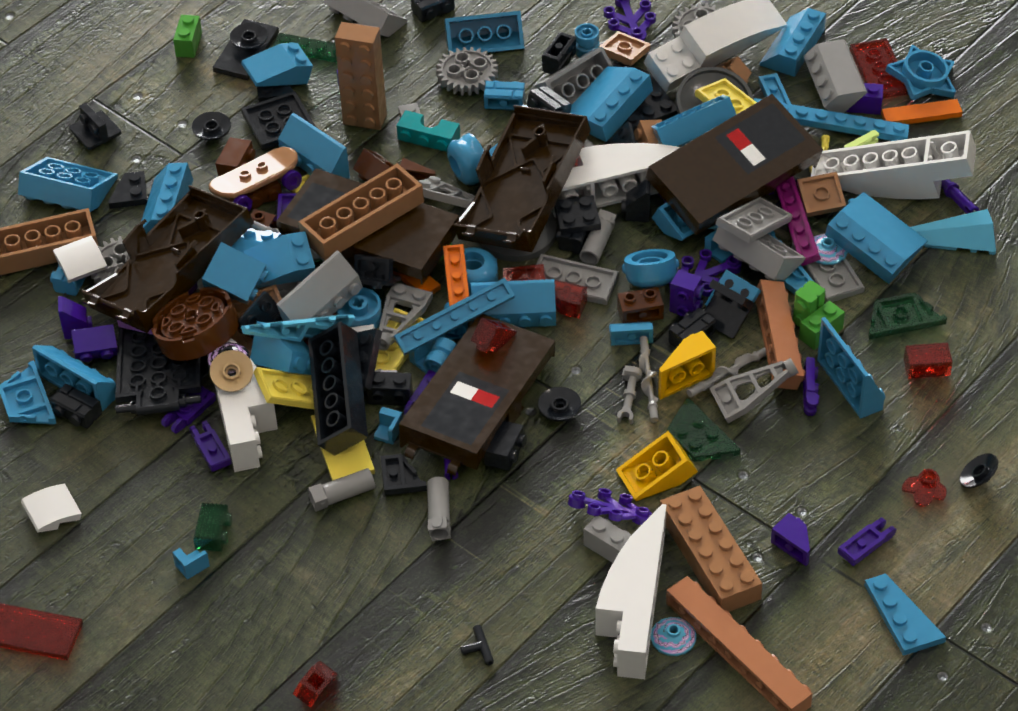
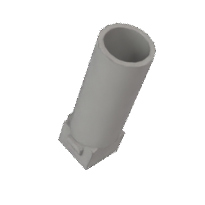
(598, 239)
(341, 489)
(438, 509)

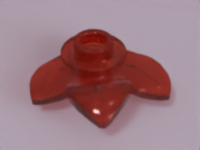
(924, 490)

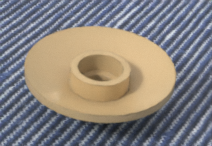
(231, 361)

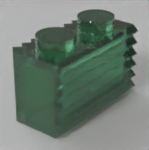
(212, 527)

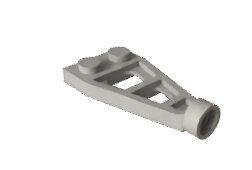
(433, 187)
(405, 296)
(726, 394)

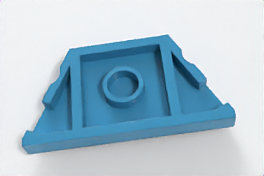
(26, 398)

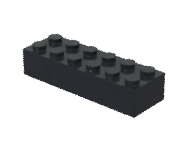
(337, 388)

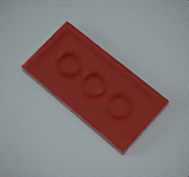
(872, 61)
(38, 631)

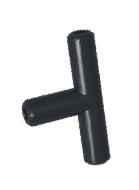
(480, 645)

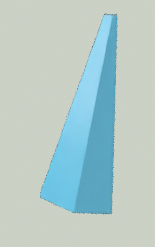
(964, 231)
(297, 329)

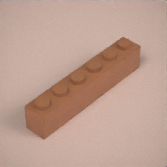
(779, 329)

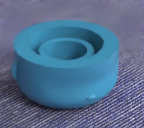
(464, 157)
(484, 266)
(650, 267)

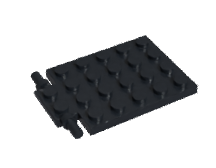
(151, 379)

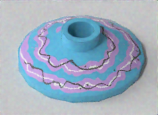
(829, 250)
(673, 643)

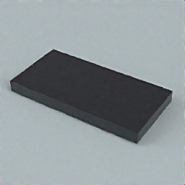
(230, 59)

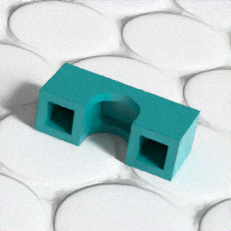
(412, 130)

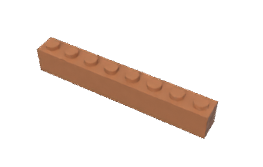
(738, 647)

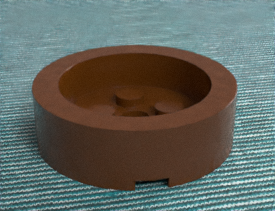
(195, 324)

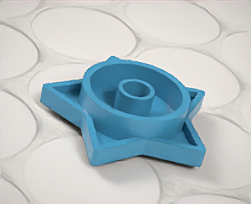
(923, 73)

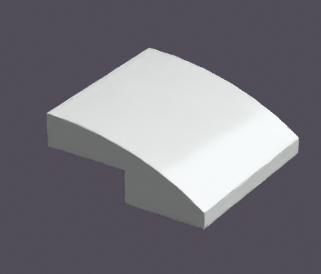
(80, 259)
(51, 507)

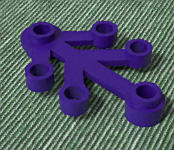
(630, 19)
(731, 264)
(610, 506)

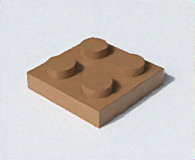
(625, 48)
(821, 194)

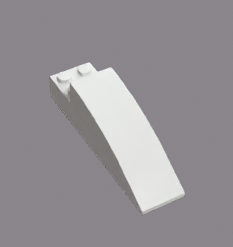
(713, 40)
(901, 167)
(612, 171)
(244, 417)
(630, 594)

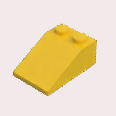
(687, 364)
(656, 468)

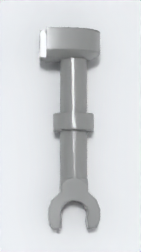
(632, 375)

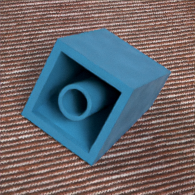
(235, 273)
(281, 354)

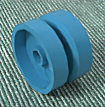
(365, 307)

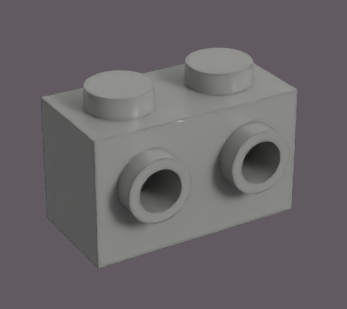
(605, 538)

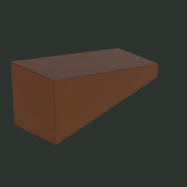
(417, 171)

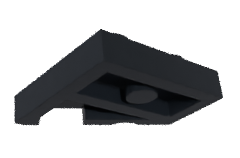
(129, 191)
(400, 476)

